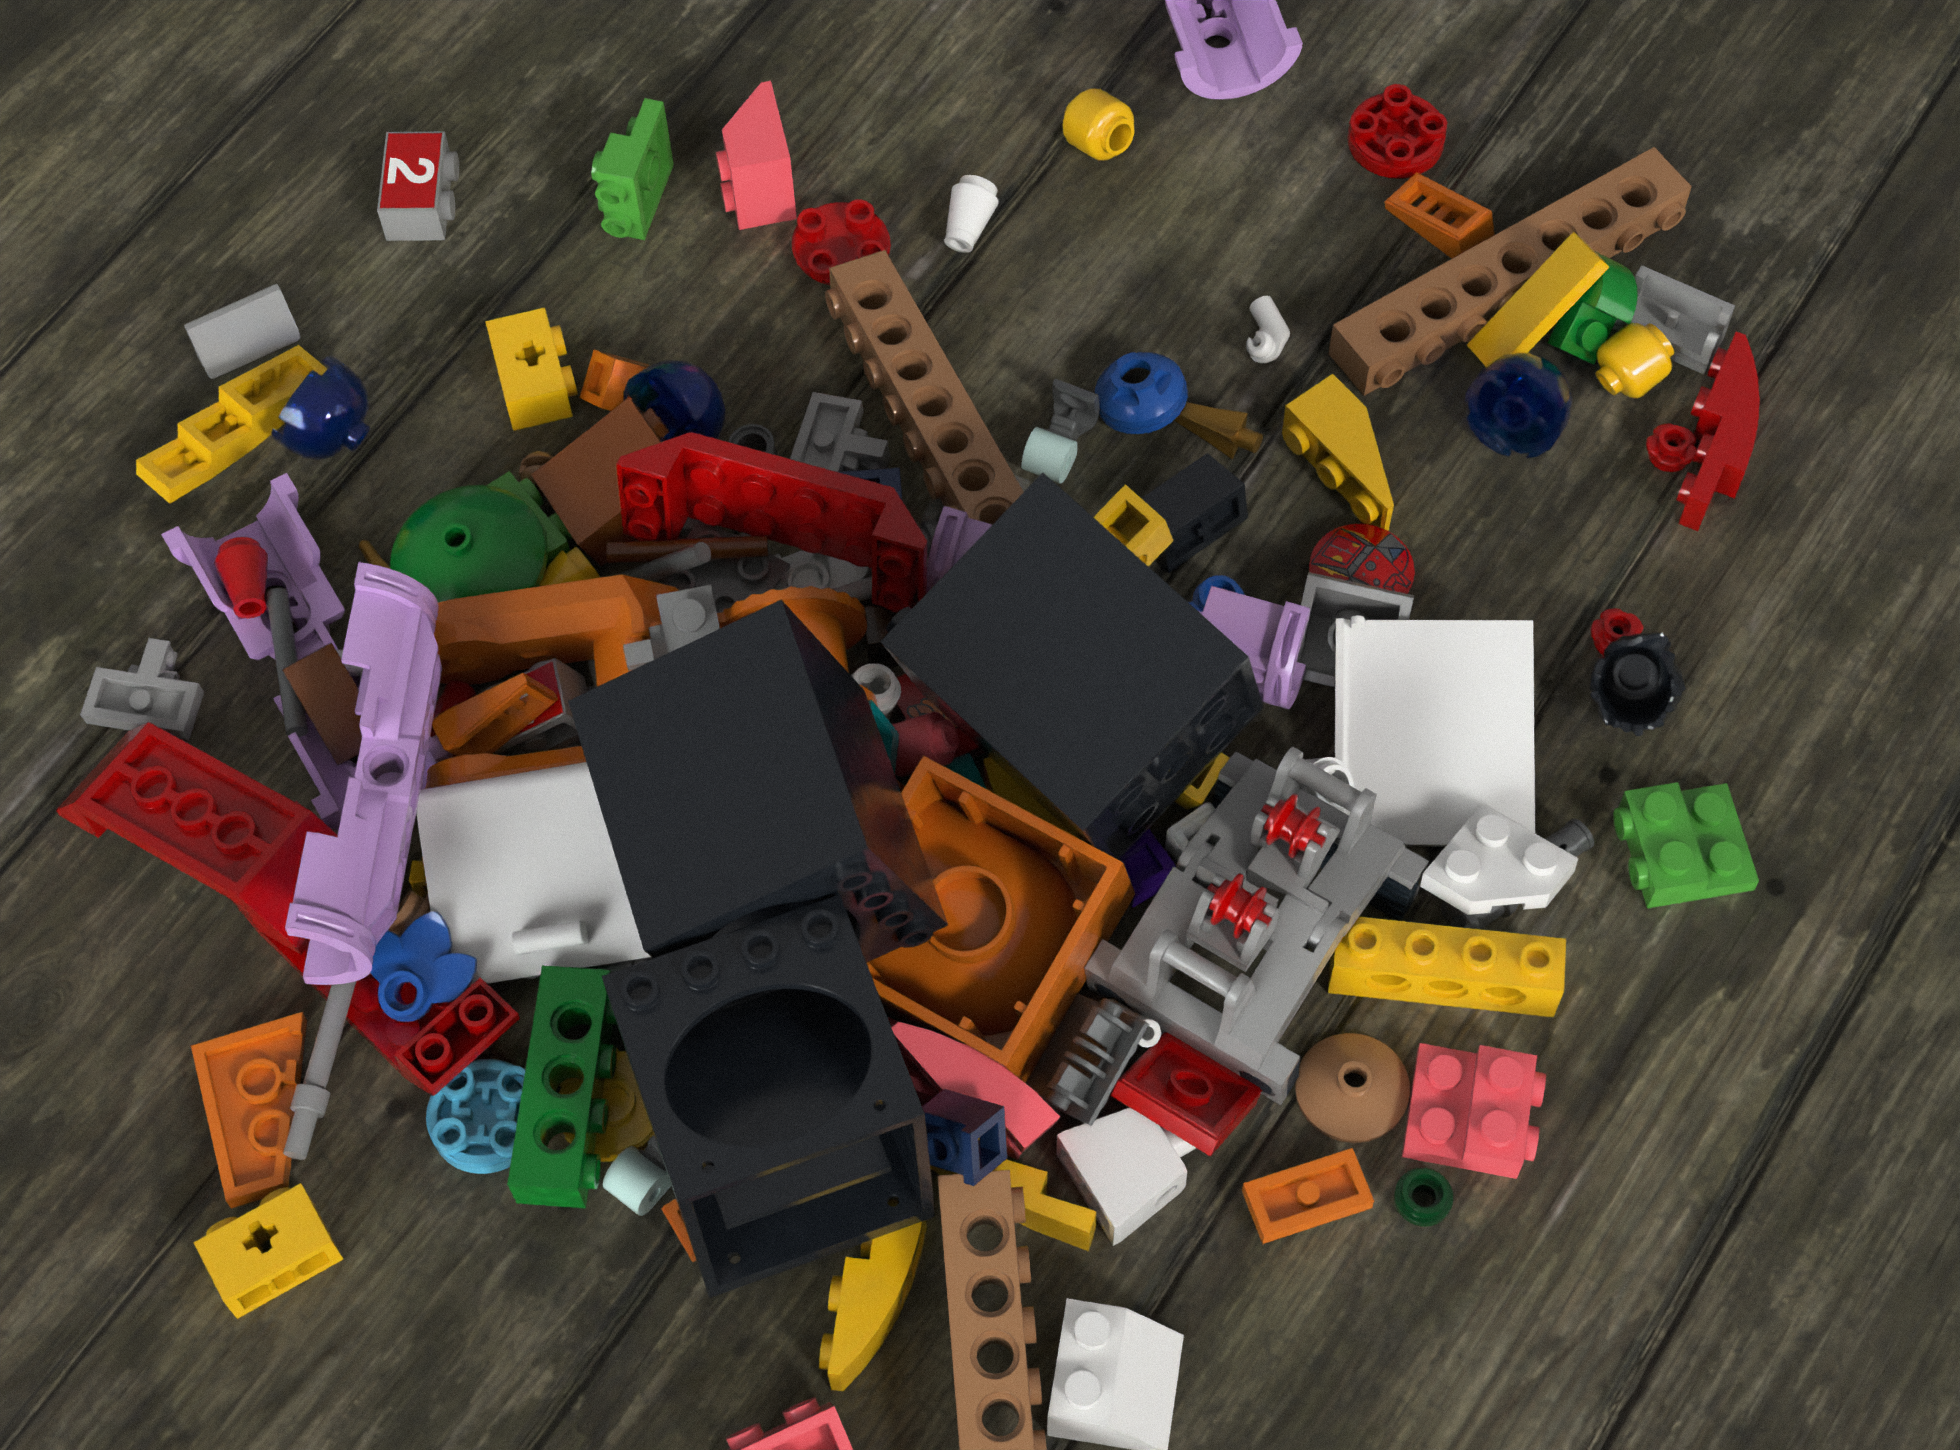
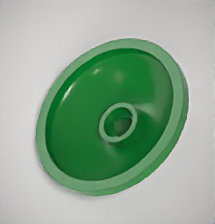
(500, 549)

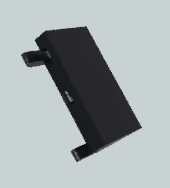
(1198, 508)

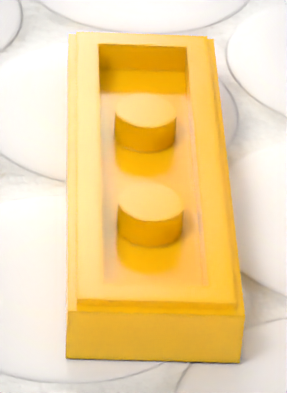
(1540, 301)

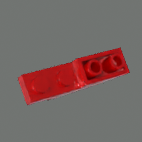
(1726, 430)

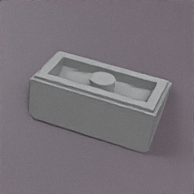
(243, 331)

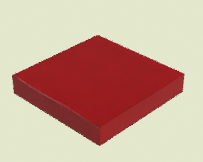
(1187, 1093)

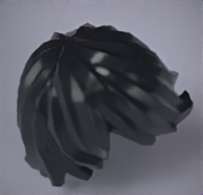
(1637, 683)

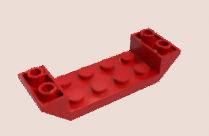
(778, 499)
(200, 821)
(427, 1049)

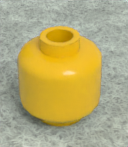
(1098, 124)
(1634, 360)

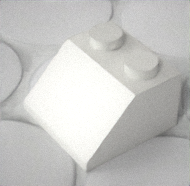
(1114, 1378)

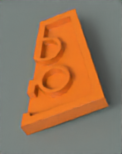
(247, 1100)

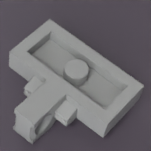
(833, 437)
(684, 618)
(144, 694)

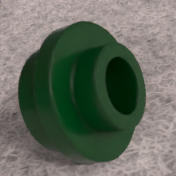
(1427, 1181)

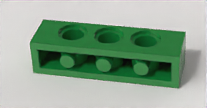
(564, 1176)

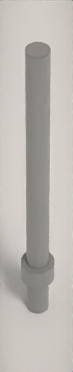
(312, 1097)

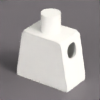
(1124, 1168)

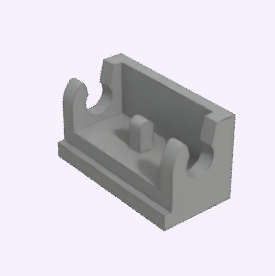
(1685, 315)

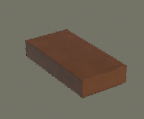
(328, 699)

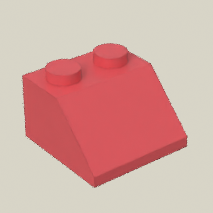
(757, 163)

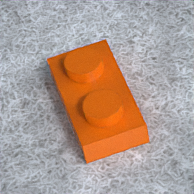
(1307, 1195)

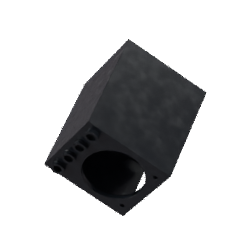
(1076, 669)
(751, 788)
(775, 1094)

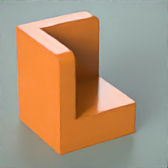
(608, 378)

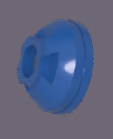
(1142, 405)

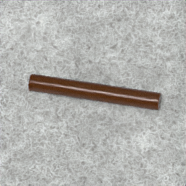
(720, 548)

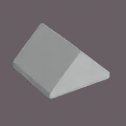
(1340, 598)

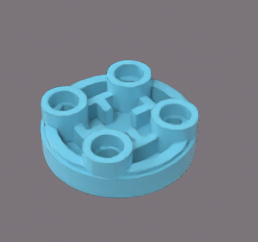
(477, 1116)

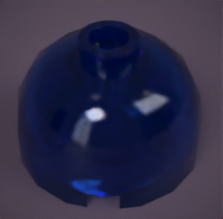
(680, 396)
(1519, 404)
(325, 413)

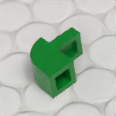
(1596, 311)

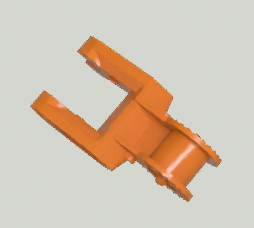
(590, 620)

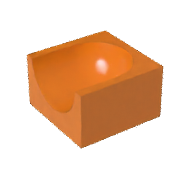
(1020, 918)

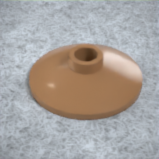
(1348, 1111)

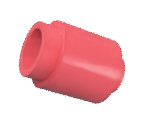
(926, 736)

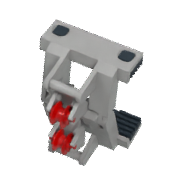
(1228, 900)

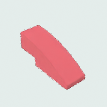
(966, 1071)

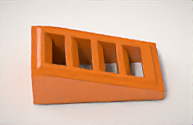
(1471, 224)
(492, 716)

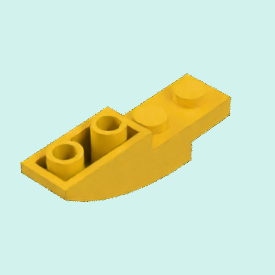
(869, 1301)

